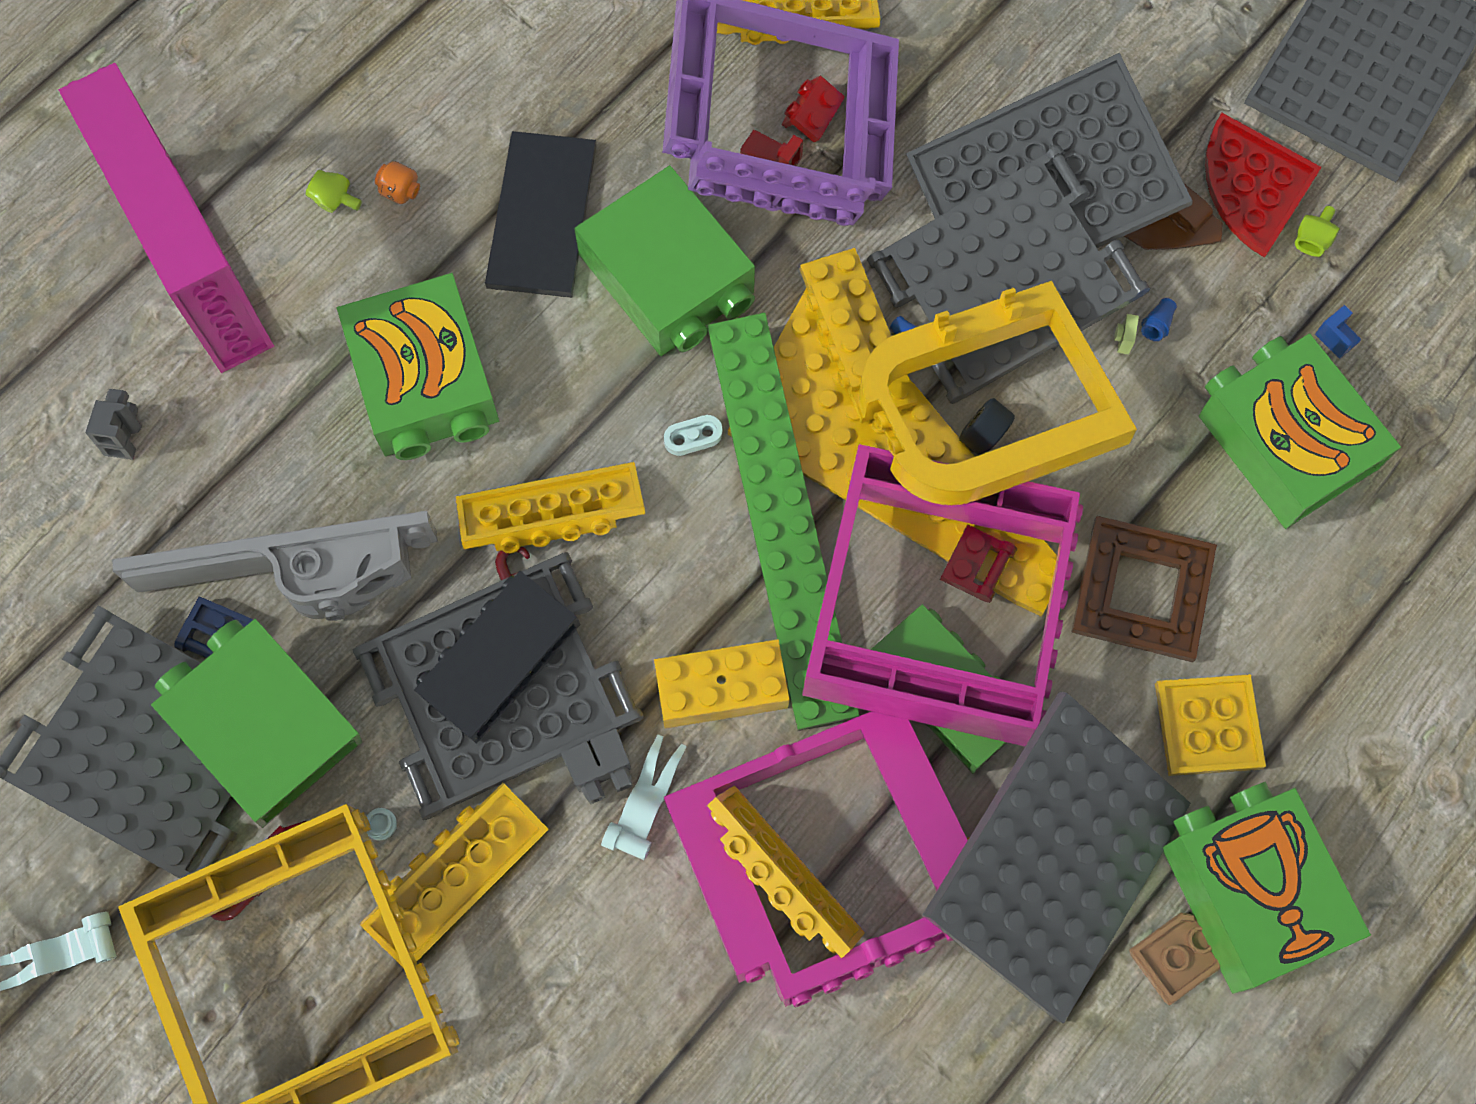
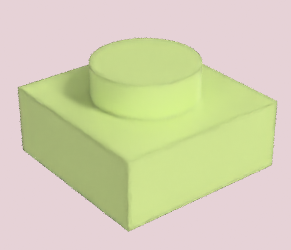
(1126, 333)

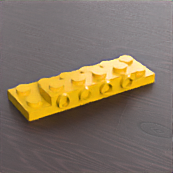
(851, 13)
(850, 322)
(550, 509)
(458, 869)
(782, 874)

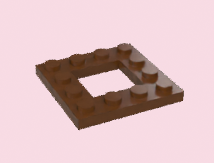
(1194, 563)

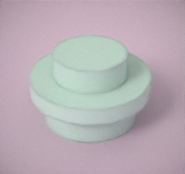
(382, 824)

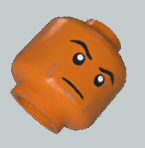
(397, 182)

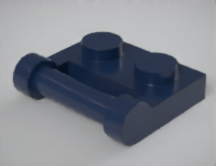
(206, 618)

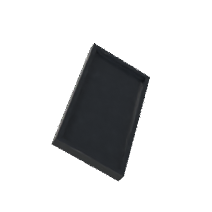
(538, 212)

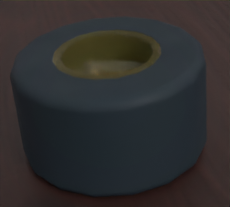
(987, 427)

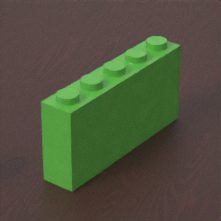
(927, 640)

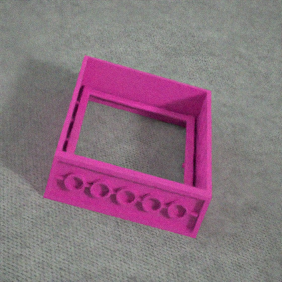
(165, 217)

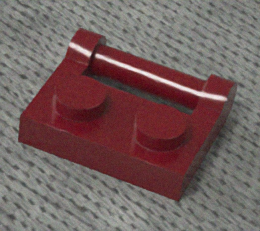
(969, 558)

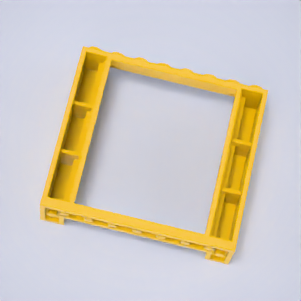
(247, 875)

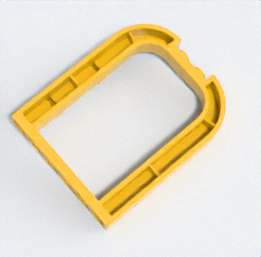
(1013, 463)

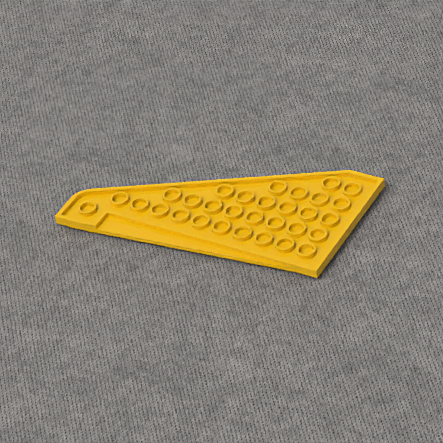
(828, 441)

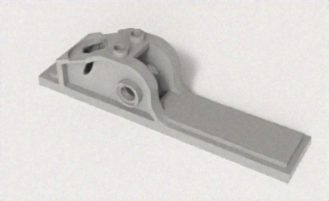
(317, 569)

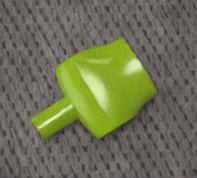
(330, 190)
(1317, 233)

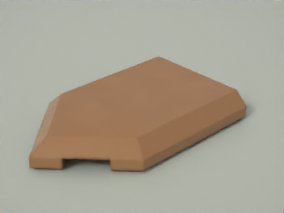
(1175, 957)

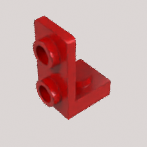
(764, 147)

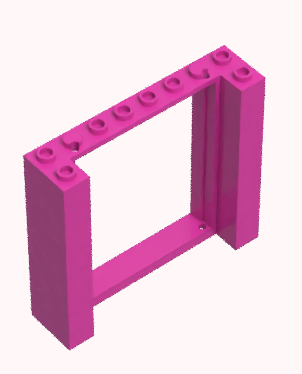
(927, 690)

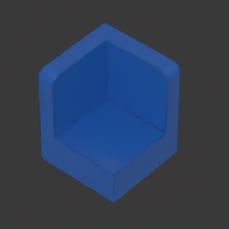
(1337, 334)

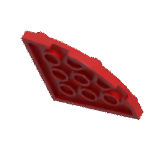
(1254, 182)

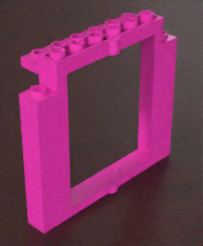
(732, 894)

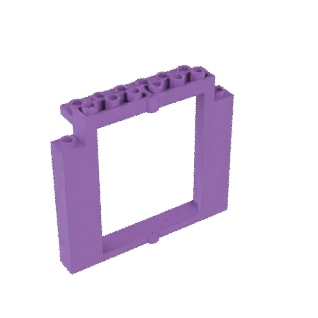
(771, 183)

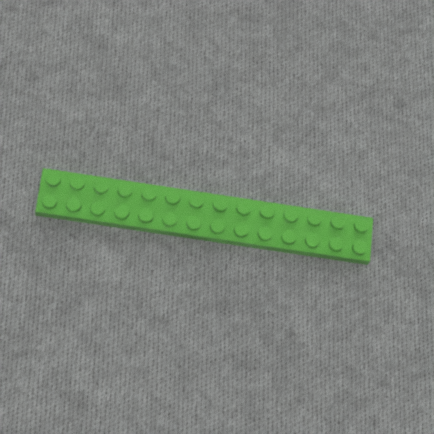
(776, 503)

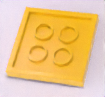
(1210, 725)

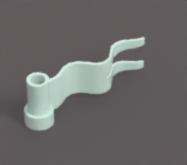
(642, 805)
(64, 951)

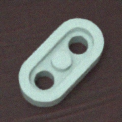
(691, 433)

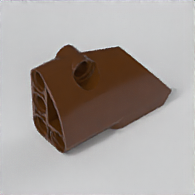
(1182, 229)

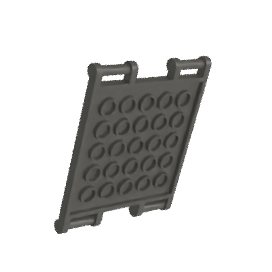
(1003, 240)
(549, 716)
(117, 760)

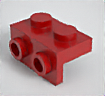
(813, 108)

